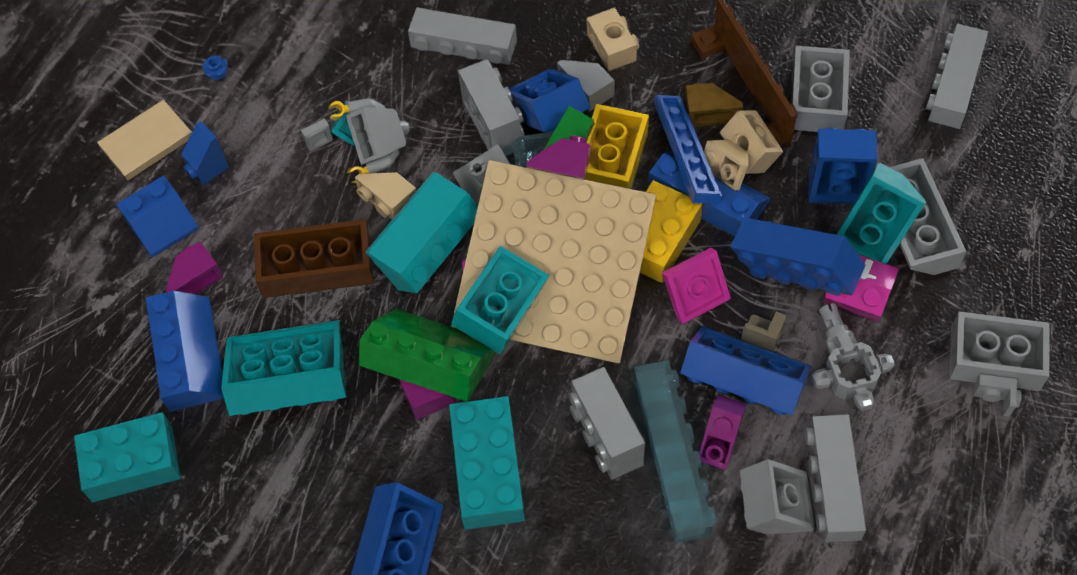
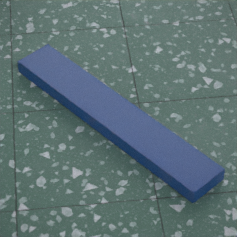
(687, 150)

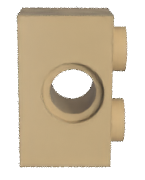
(612, 39)
(752, 135)

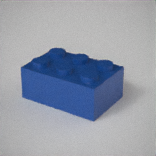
(547, 97)
(841, 165)

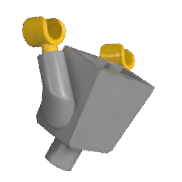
(375, 133)

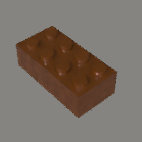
(313, 258)

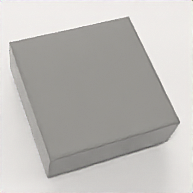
(317, 135)

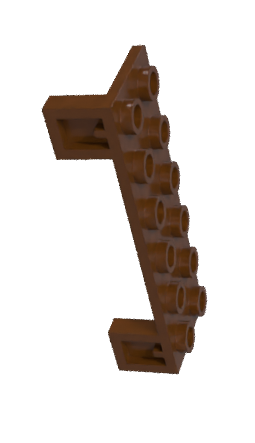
(732, 38)

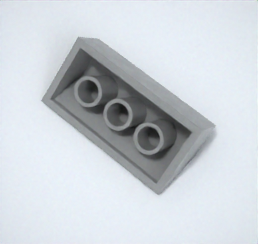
(932, 240)

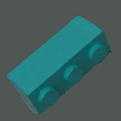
(881, 214)

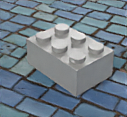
(820, 87)
(490, 106)
(999, 349)
(606, 424)

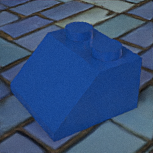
(157, 216)

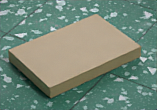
(145, 140)

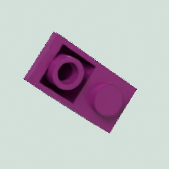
(722, 432)

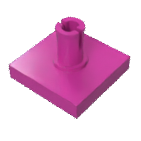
(696, 285)

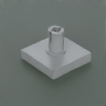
(473, 173)

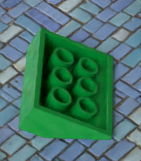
(425, 353)

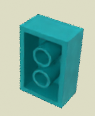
(127, 457)

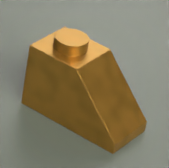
(710, 104)

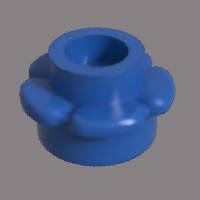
(215, 67)

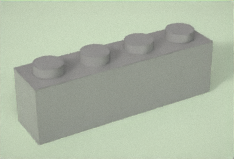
(462, 36)
(958, 76)
(836, 479)

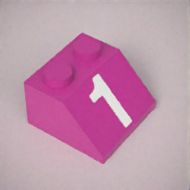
(870, 293)

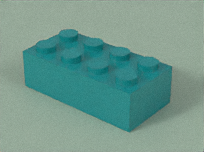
(486, 463)

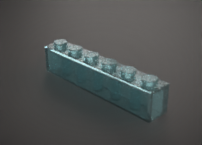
(673, 452)

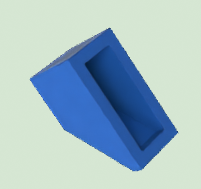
(203, 155)

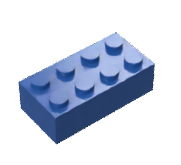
(798, 256)

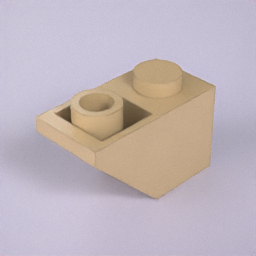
(727, 162)
(386, 191)

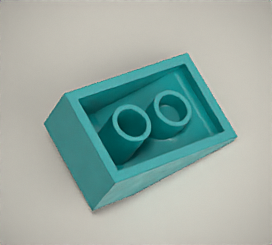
(499, 299)

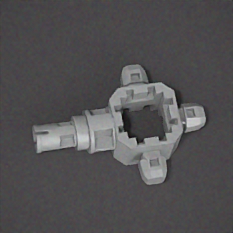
(842, 348)

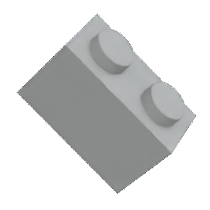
(776, 498)

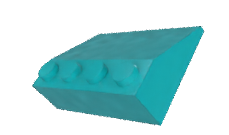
(283, 368)

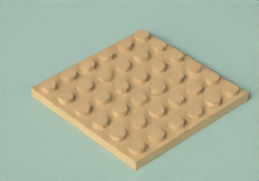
(581, 236)

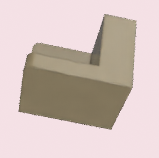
(763, 331)

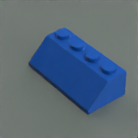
(733, 204)
(185, 349)
(745, 370)
(398, 532)

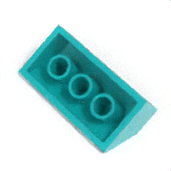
(423, 233)

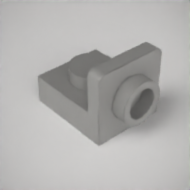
(998, 388)

